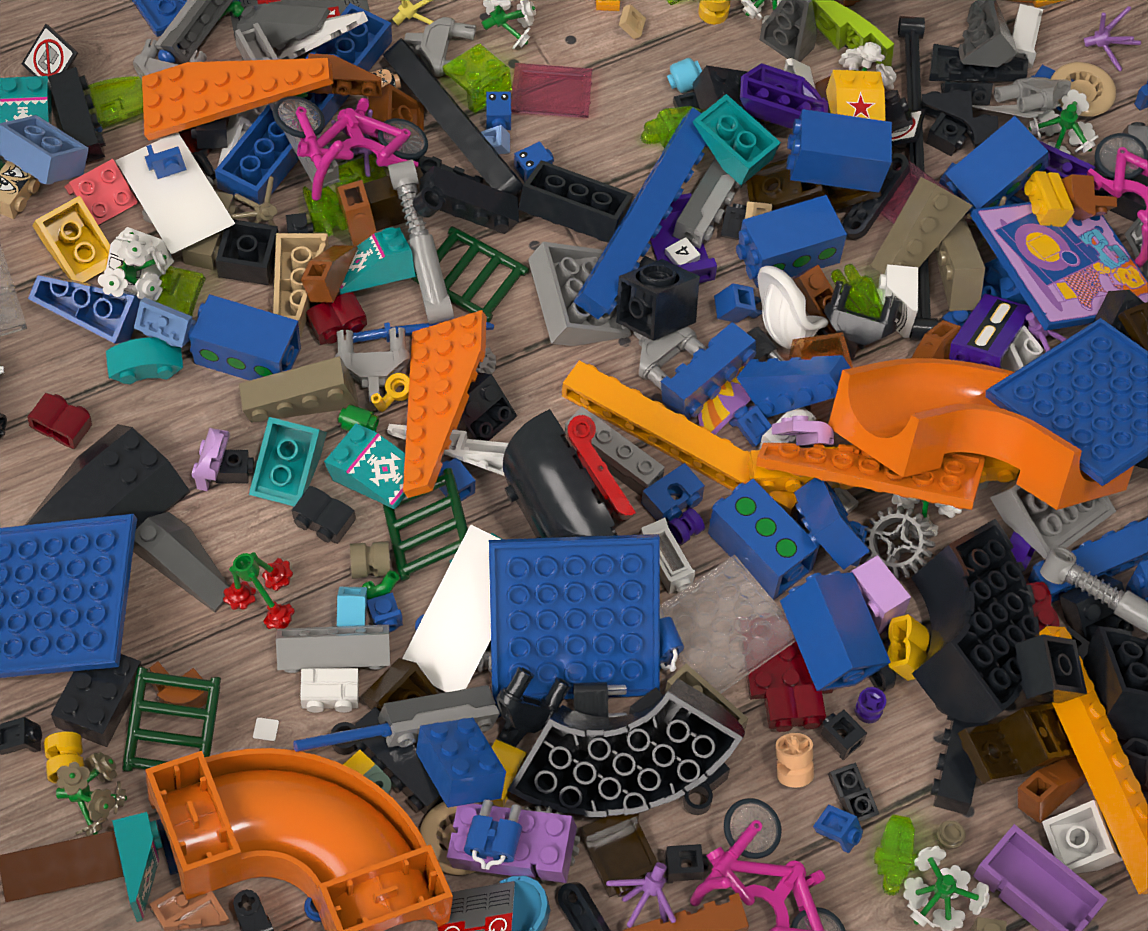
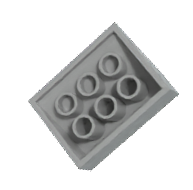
(558, 277)
(1042, 524)

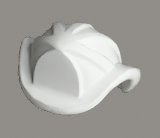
(785, 308)

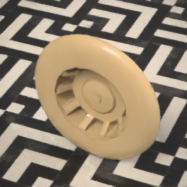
(1087, 80)
(431, 828)

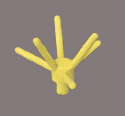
(408, 10)

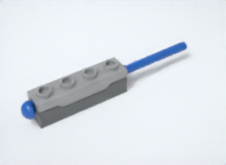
(189, 29)
(402, 719)

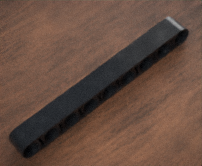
(452, 118)

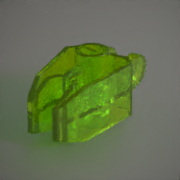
(663, 127)
(325, 212)
(863, 294)
(895, 853)

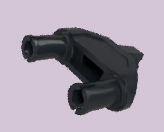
(857, 327)
(525, 712)

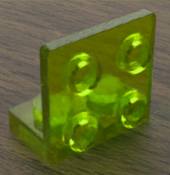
(479, 73)

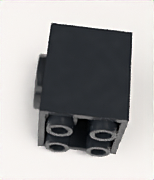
(657, 299)

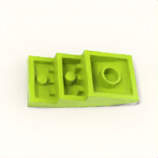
(848, 28)

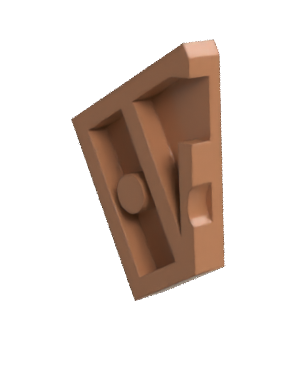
(180, 914)

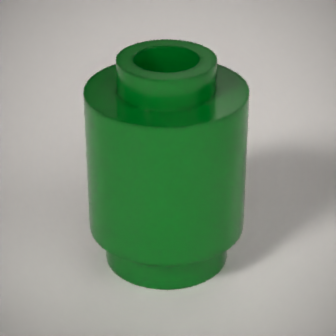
(353, 414)

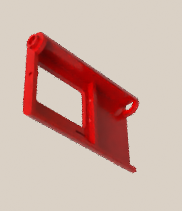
(580, 435)

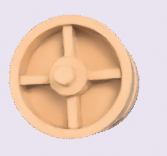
(794, 760)

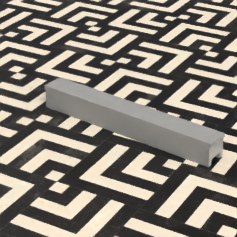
(255, 46)

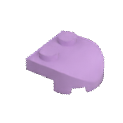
(806, 431)
(210, 458)

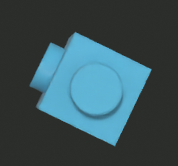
(351, 606)

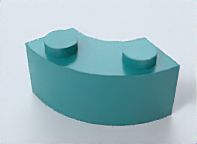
(143, 360)

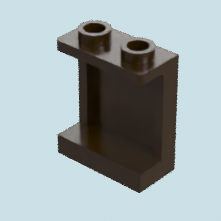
(618, 850)

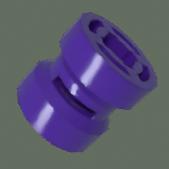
(686, 526)
(873, 699)

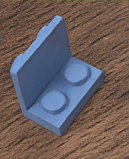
(163, 322)

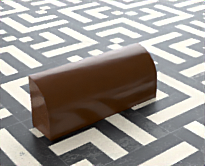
(60, 866)

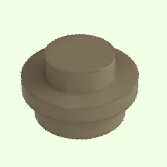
(951, 834)

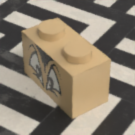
(15, 189)

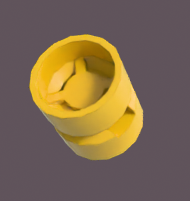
(714, 11)
(62, 750)

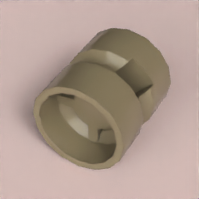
(369, 559)

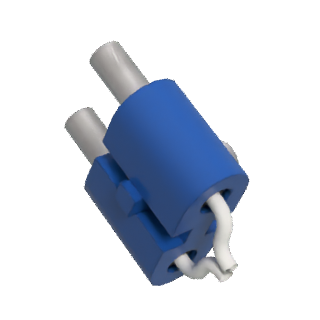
(670, 643)
(493, 837)

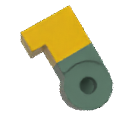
(366, 767)

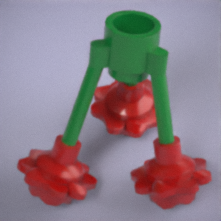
(276, 575)

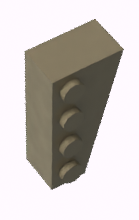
(920, 226)
(960, 268)
(299, 391)

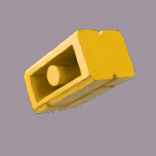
(1049, 199)

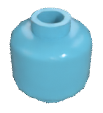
(684, 74)

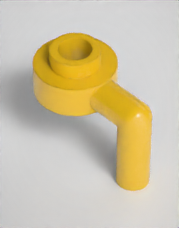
(391, 385)

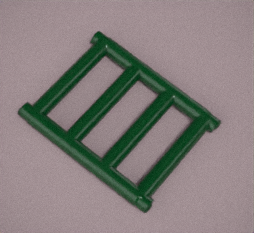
(496, 258)
(394, 525)
(139, 704)

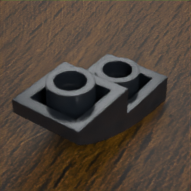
(852, 792)

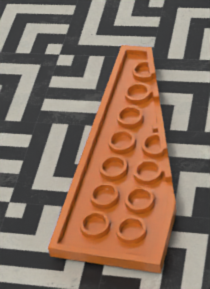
(217, 89)
(440, 375)
(950, 485)

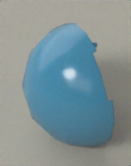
(530, 904)

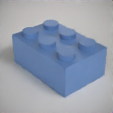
(42, 149)

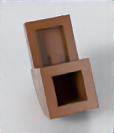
(1083, 199)
(178, 695)

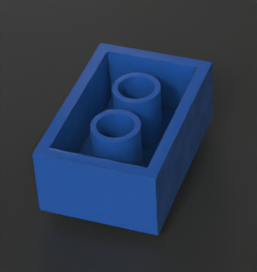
(460, 762)

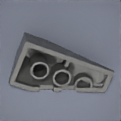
(178, 555)

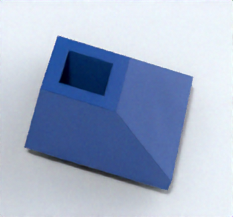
(999, 283)

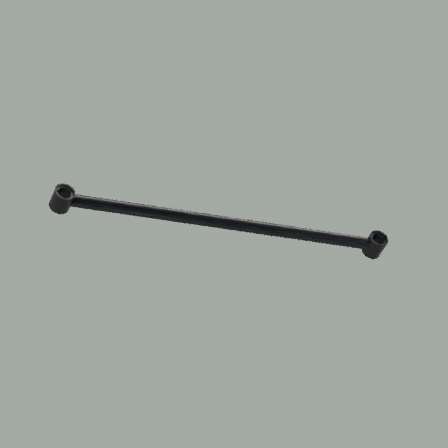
(912, 30)

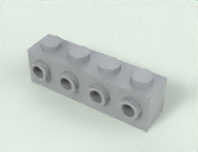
(333, 647)

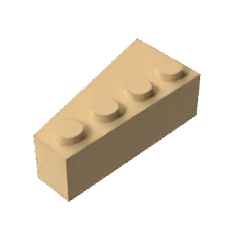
(291, 260)

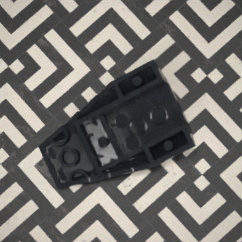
(113, 479)

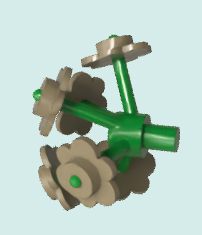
(74, 785)

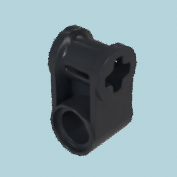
(256, 917)

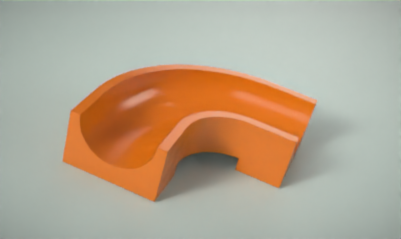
(928, 407)
(301, 824)

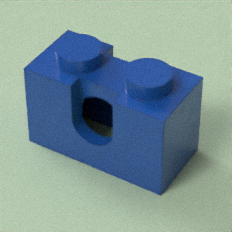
(678, 483)

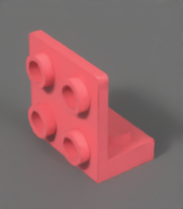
(103, 191)

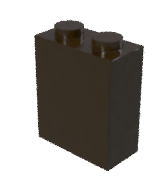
(385, 202)

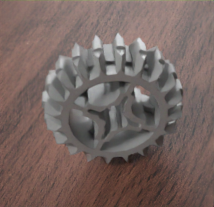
(903, 532)

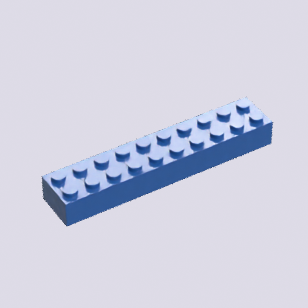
(264, 146)

